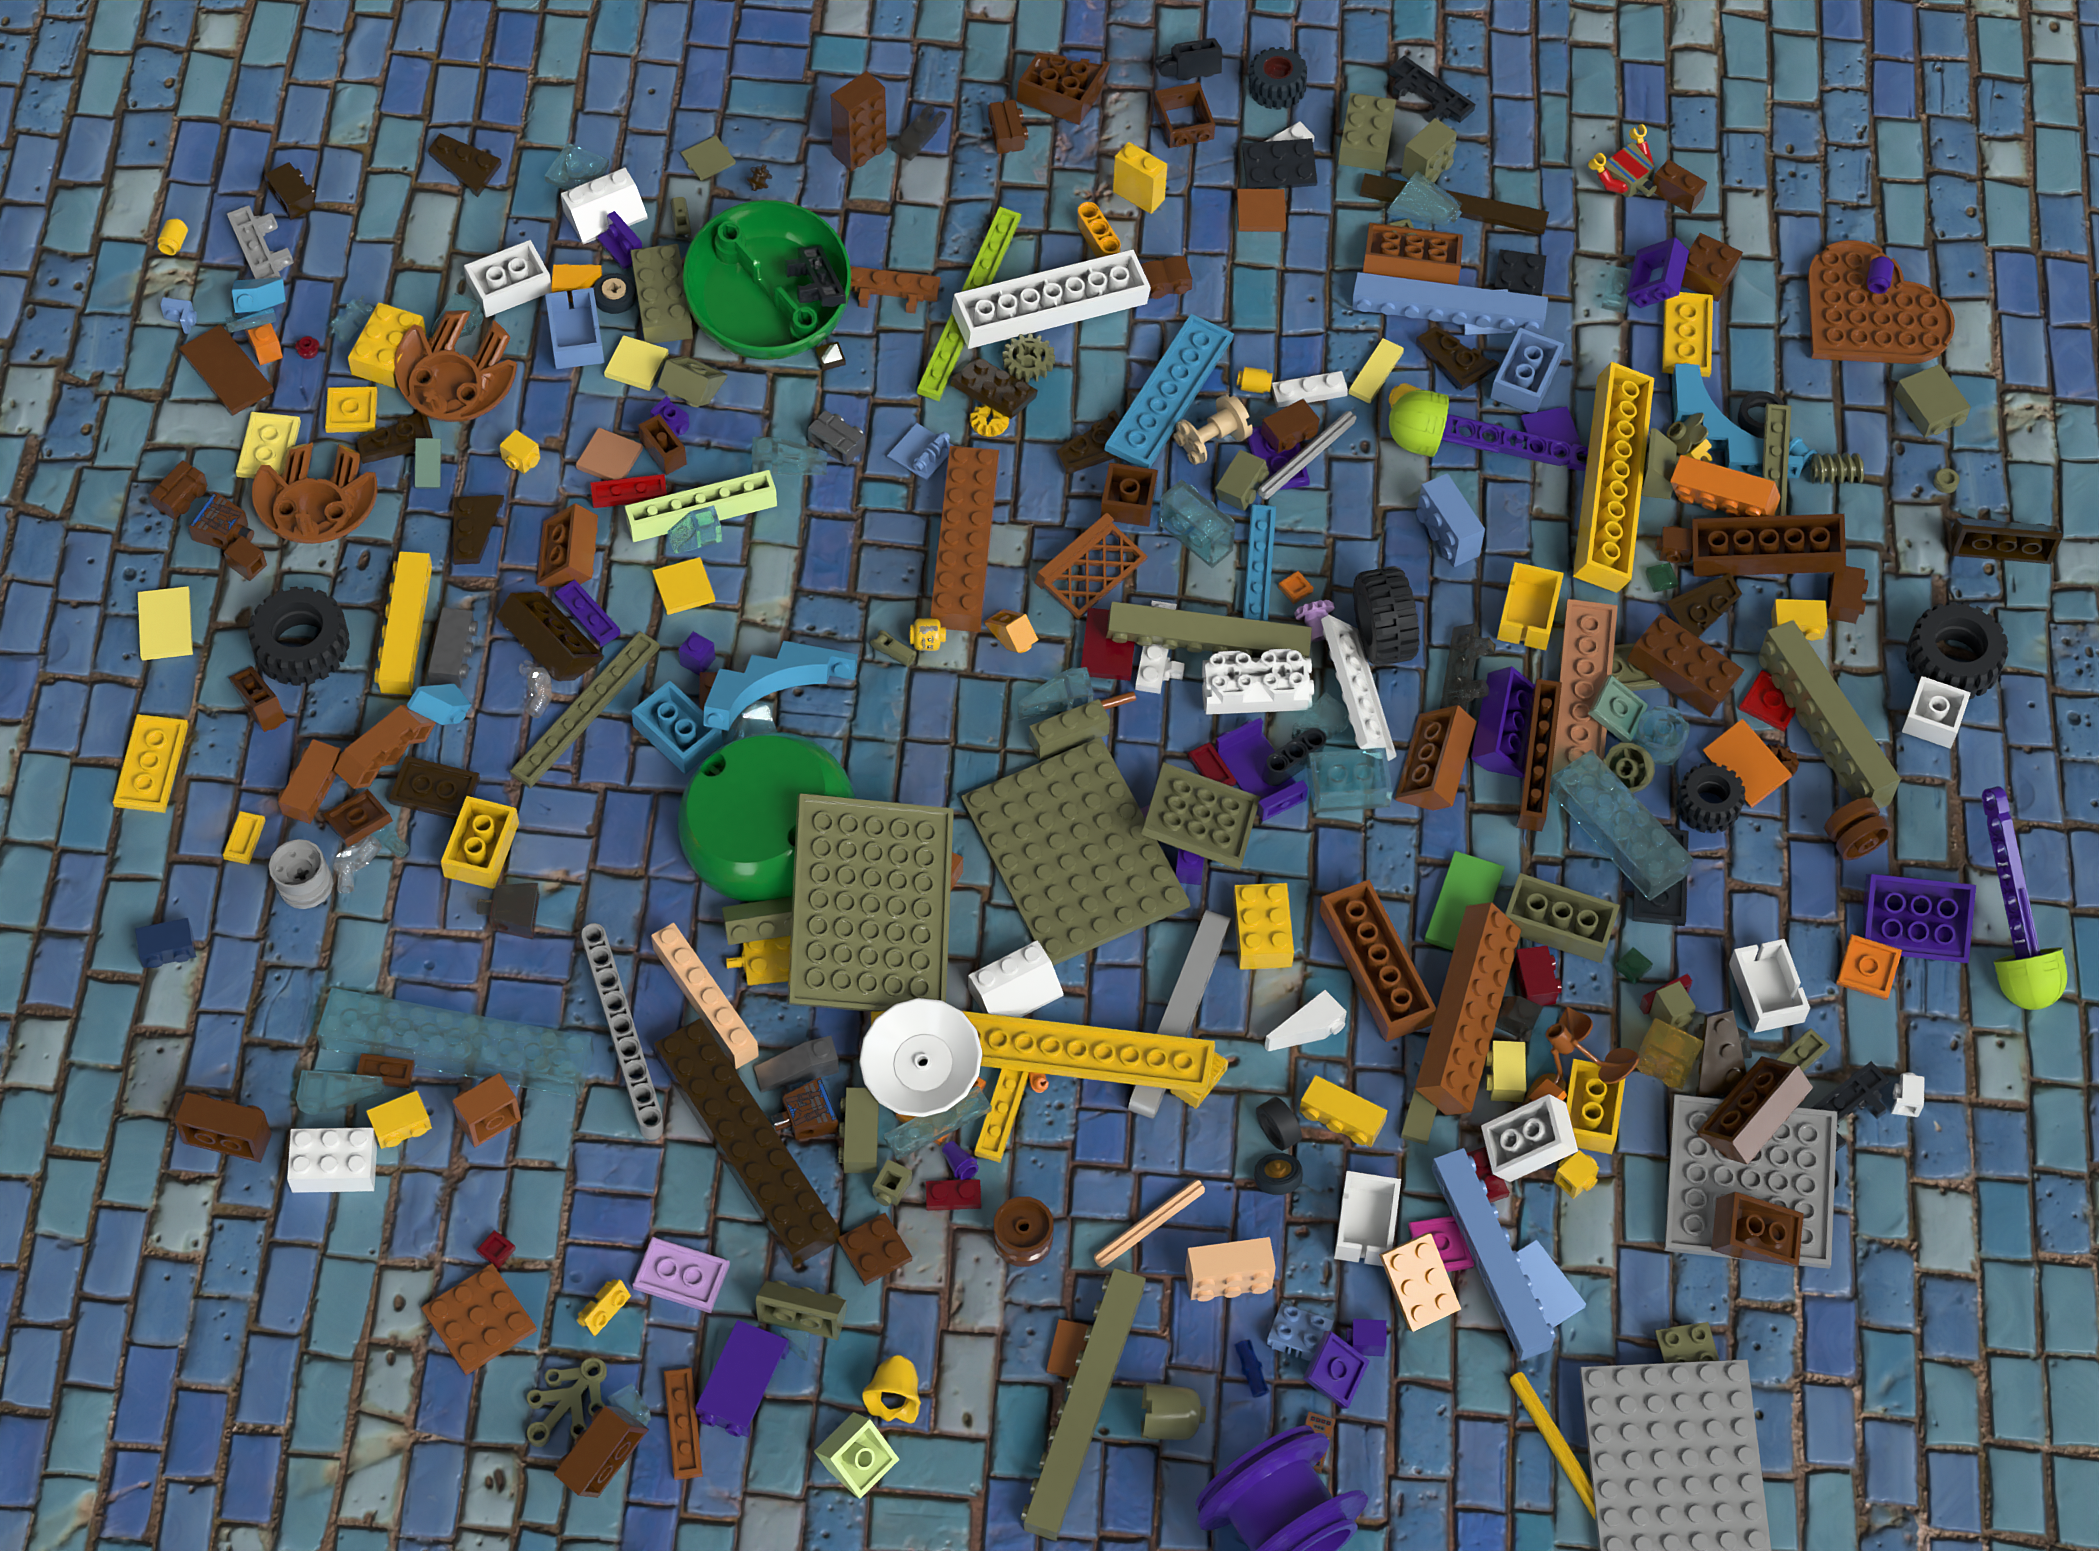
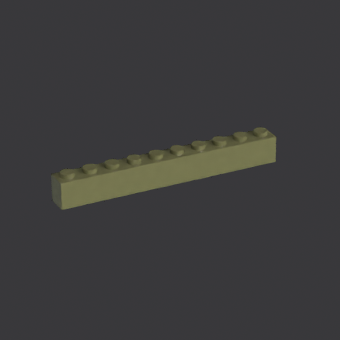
(1084, 1405)

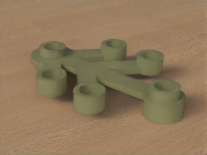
(568, 1398)

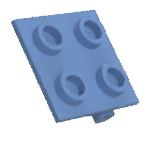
(921, 451)
(1298, 1331)

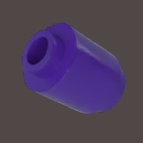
(1880, 275)

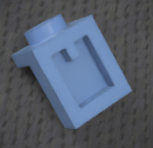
(179, 310)

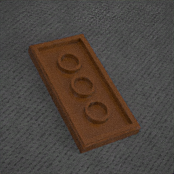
(226, 369)

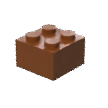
(486, 1109)

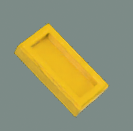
(244, 837)

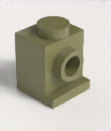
(891, 1176)

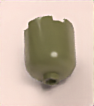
(1171, 1412)

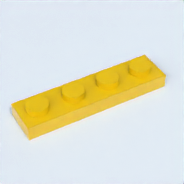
(1001, 1118)

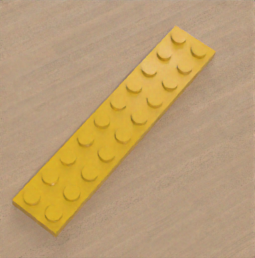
(1094, 1052)

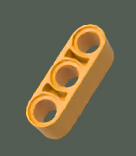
(1097, 230)

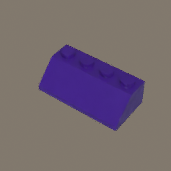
(1504, 723)

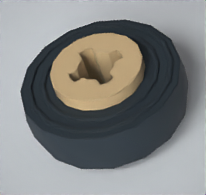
(608, 299)

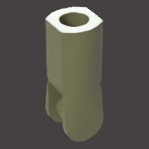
(680, 216)
(895, 649)

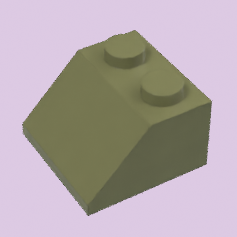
(691, 380)
(1659, 466)

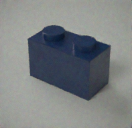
(165, 943)

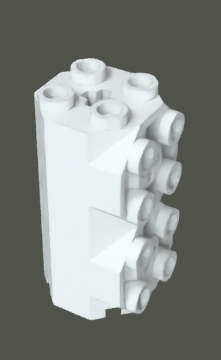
(1263, 684)

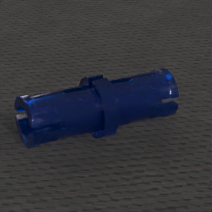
(1251, 1368)

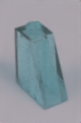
(1425, 202)

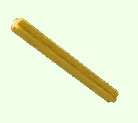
(1554, 1439)

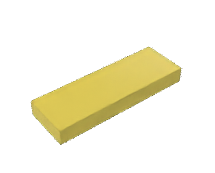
(1376, 371)

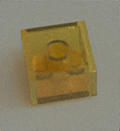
(1668, 1054)

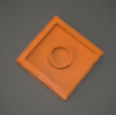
(1869, 967)

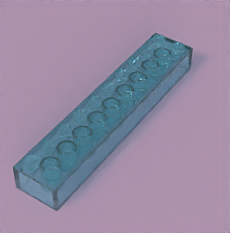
(456, 1042)

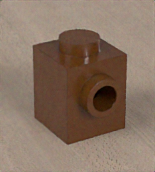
(1675, 544)

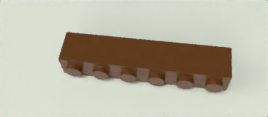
(1539, 755)

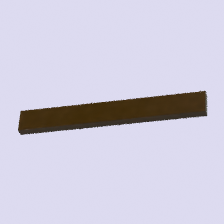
(1472, 206)

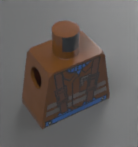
(220, 523)
(807, 1112)

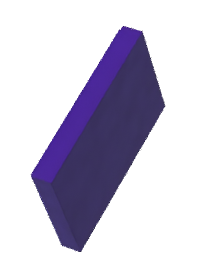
(1261, 448)

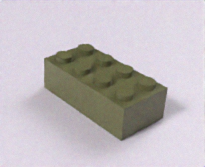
(661, 294)
(1562, 917)

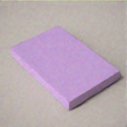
(681, 1274)

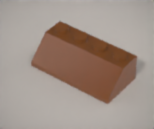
(1436, 758)

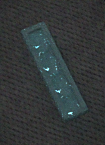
(927, 1129)

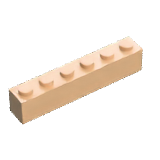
(705, 995)

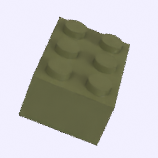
(1367, 132)

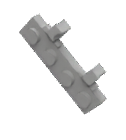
(250, 233)

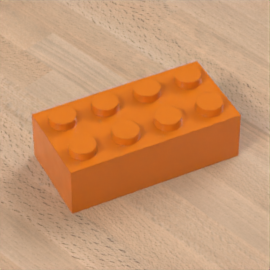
(1724, 489)

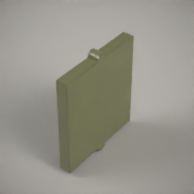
(708, 158)

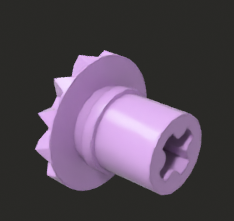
(1312, 615)

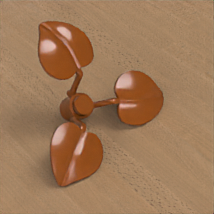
(1565, 1037)

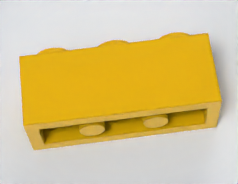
(1343, 1111)

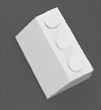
(592, 202)
(1016, 983)

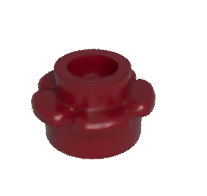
(309, 351)

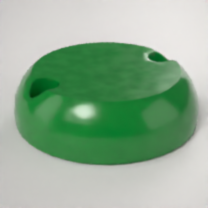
(740, 282)
(743, 808)

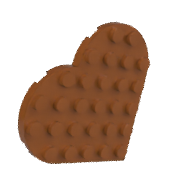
(1858, 325)

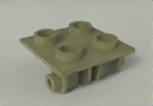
(1687, 1344)

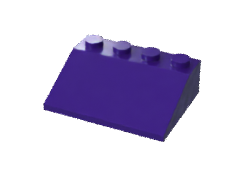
(1920, 916)

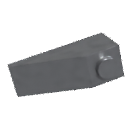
(799, 1064)

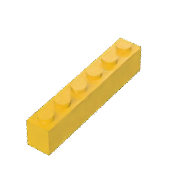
(404, 623)

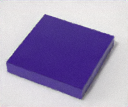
(1551, 424)
(1336, 1369)

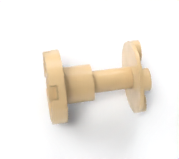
(1229, 419)

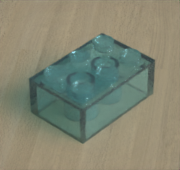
(1197, 523)
(1349, 780)

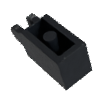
(1191, 60)

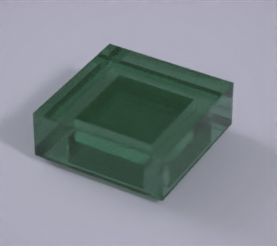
(1661, 577)

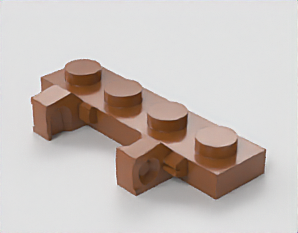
(896, 284)

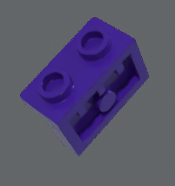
(619, 240)

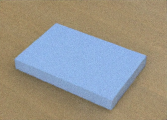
(1549, 1285)

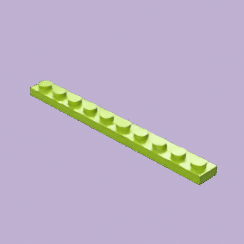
(982, 274)

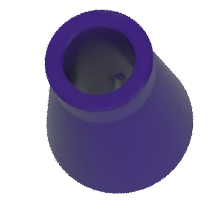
(962, 1163)

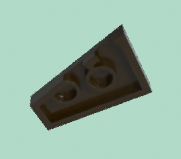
(467, 163)
(1454, 359)
(394, 440)
(1088, 448)
(472, 525)
(1704, 604)
(1722, 1055)

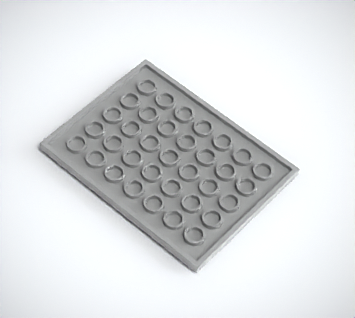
(1674, 1457)

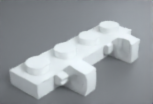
(1155, 665)

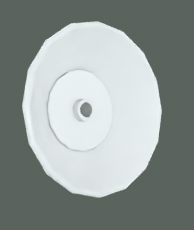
(913, 1033)

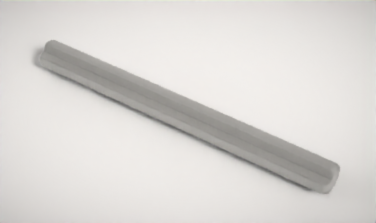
(1306, 455)

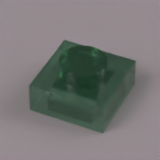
(1633, 965)

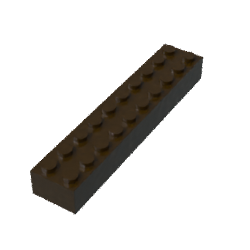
(747, 1142)

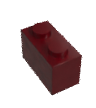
(1536, 975)

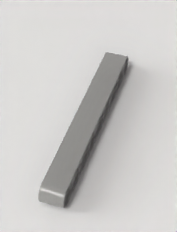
(1186, 998)
(623, 1041)

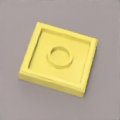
(636, 363)

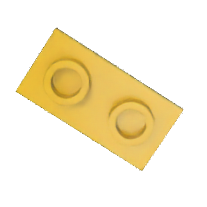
(610, 1299)

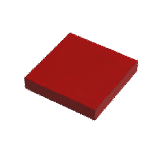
(1767, 703)

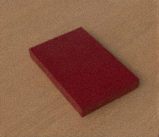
(1101, 654)

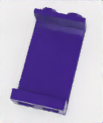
(1245, 756)
(741, 1378)

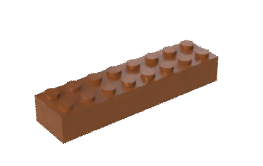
(965, 538)
(1468, 1009)

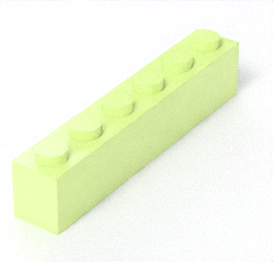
(729, 497)

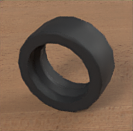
(1755, 399)
(1278, 1123)

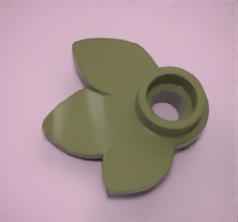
(1688, 433)

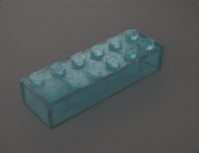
(1620, 825)

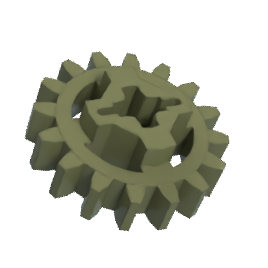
(1028, 357)

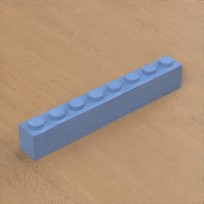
(1449, 303)
(1492, 1254)

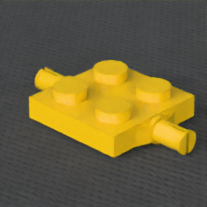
(764, 960)

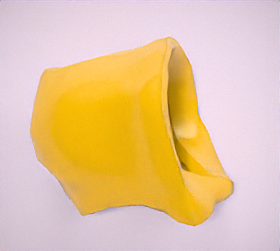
(896, 1376)

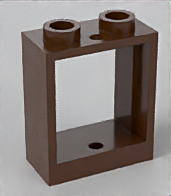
(1190, 95)

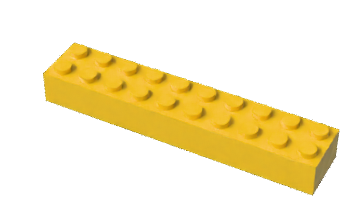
(1613, 477)

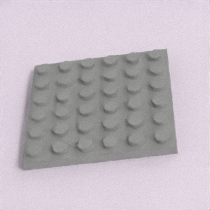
(1789, 1171)

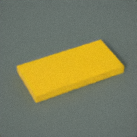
(1687, 332)
(150, 763)

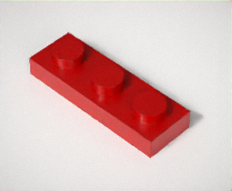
(627, 490)

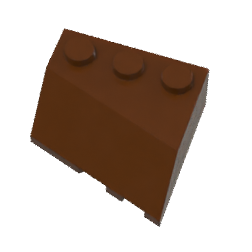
(1062, 86)

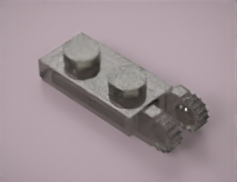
(918, 133)

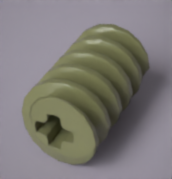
(1836, 466)

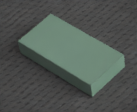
(428, 463)

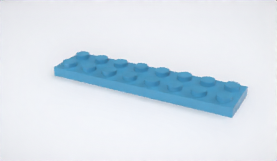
(1169, 392)

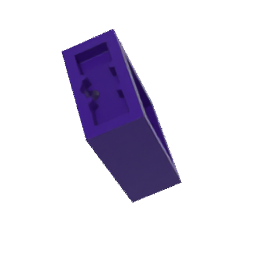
(1673, 257)

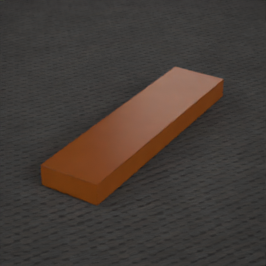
(683, 1423)

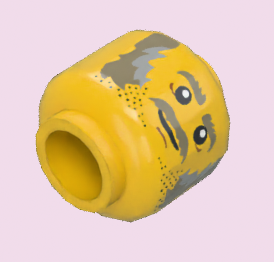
(927, 634)

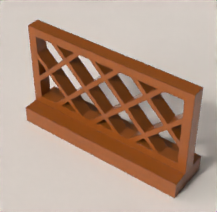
(1075, 552)

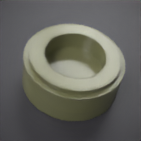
(1946, 480)

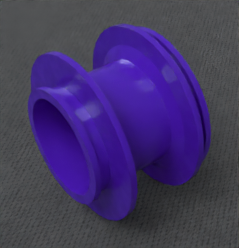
(1280, 1499)

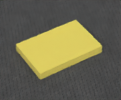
(267, 442)
(165, 623)

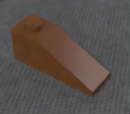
(258, 699)

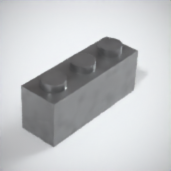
(452, 647)

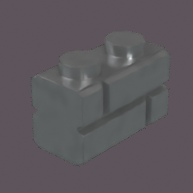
(836, 437)

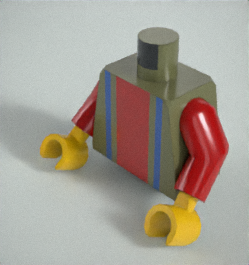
(1629, 168)

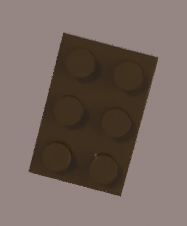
(994, 387)
(433, 787)

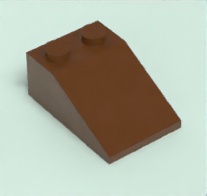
(1757, 1230)

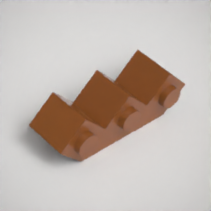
(382, 746)

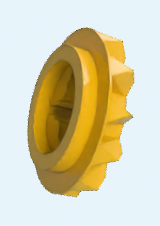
(979, 424)

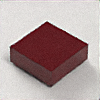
(496, 1249)

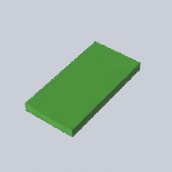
(1467, 883)

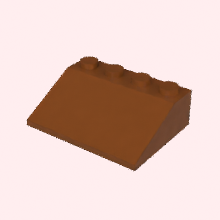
(1422, 257)

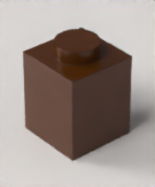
(245, 558)

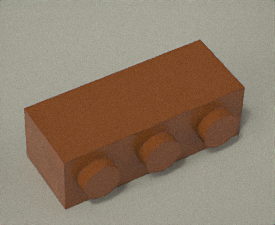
(309, 782)

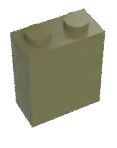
(1932, 401)

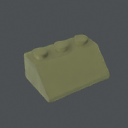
(801, 1309)

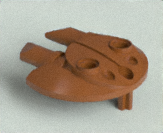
(453, 374)
(314, 502)

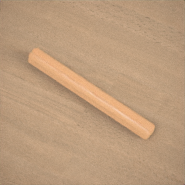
(1149, 1223)

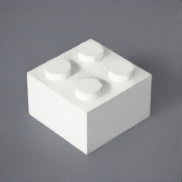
(1936, 712)

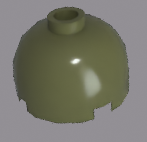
(1631, 765)

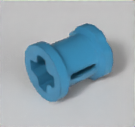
(1798, 448)

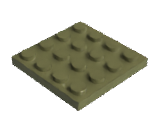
(1201, 815)

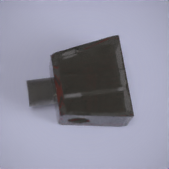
(512, 909)

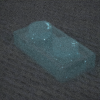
(1616, 289)

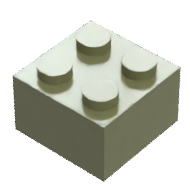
(1430, 151)

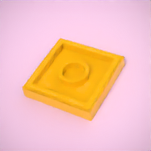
(351, 409)
(683, 586)

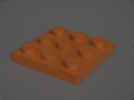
(479, 1319)

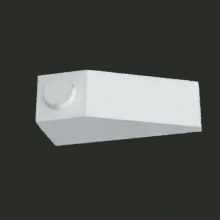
(1311, 1023)

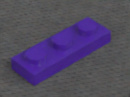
(587, 613)

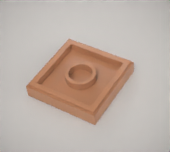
(609, 456)

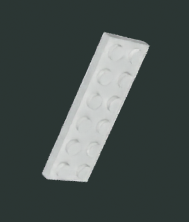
(1357, 686)

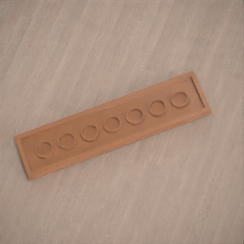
(1584, 665)

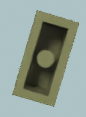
(1242, 480)
(1673, 1006)

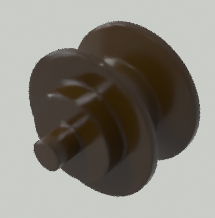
(759, 177)

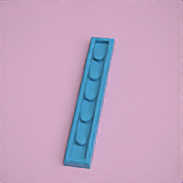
(1259, 562)

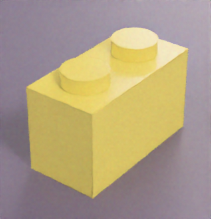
(1507, 1071)

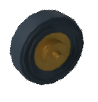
(1278, 1174)

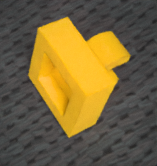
(1699, 451)

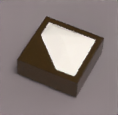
(830, 356)

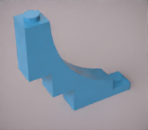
(1741, 450)
(794, 666)

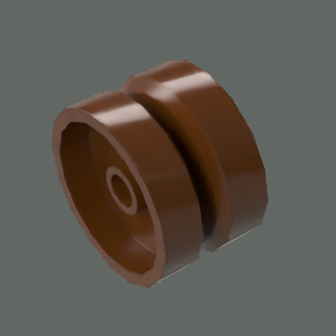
(1857, 828)
(1023, 1231)

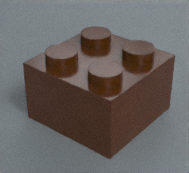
(1710, 266)
(1129, 494)

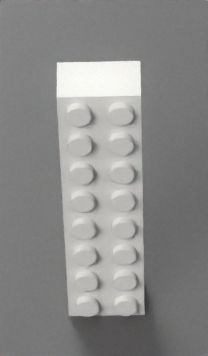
(1050, 299)

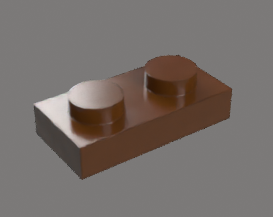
(394, 1071)

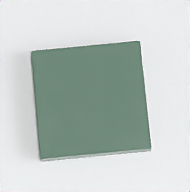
(1617, 709)

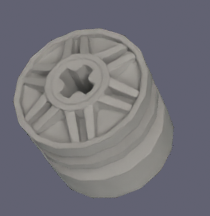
(301, 874)

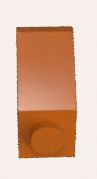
(264, 343)

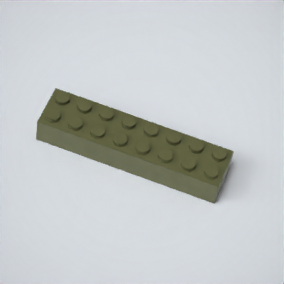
(1827, 715)

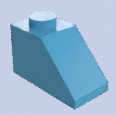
(257, 294)
(440, 703)

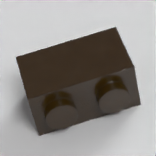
(290, 190)

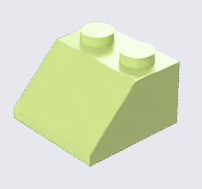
(856, 1454)

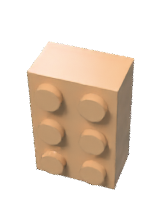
(1230, 1269)

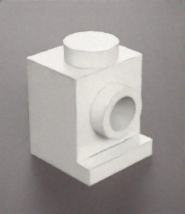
(1908, 1095)

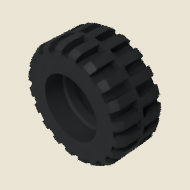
(290, 610)
(1386, 615)
(1962, 625)

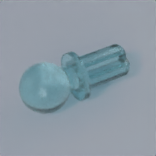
(389, 840)

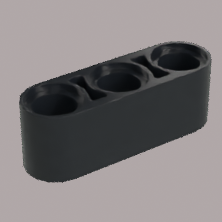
(1286, 764)

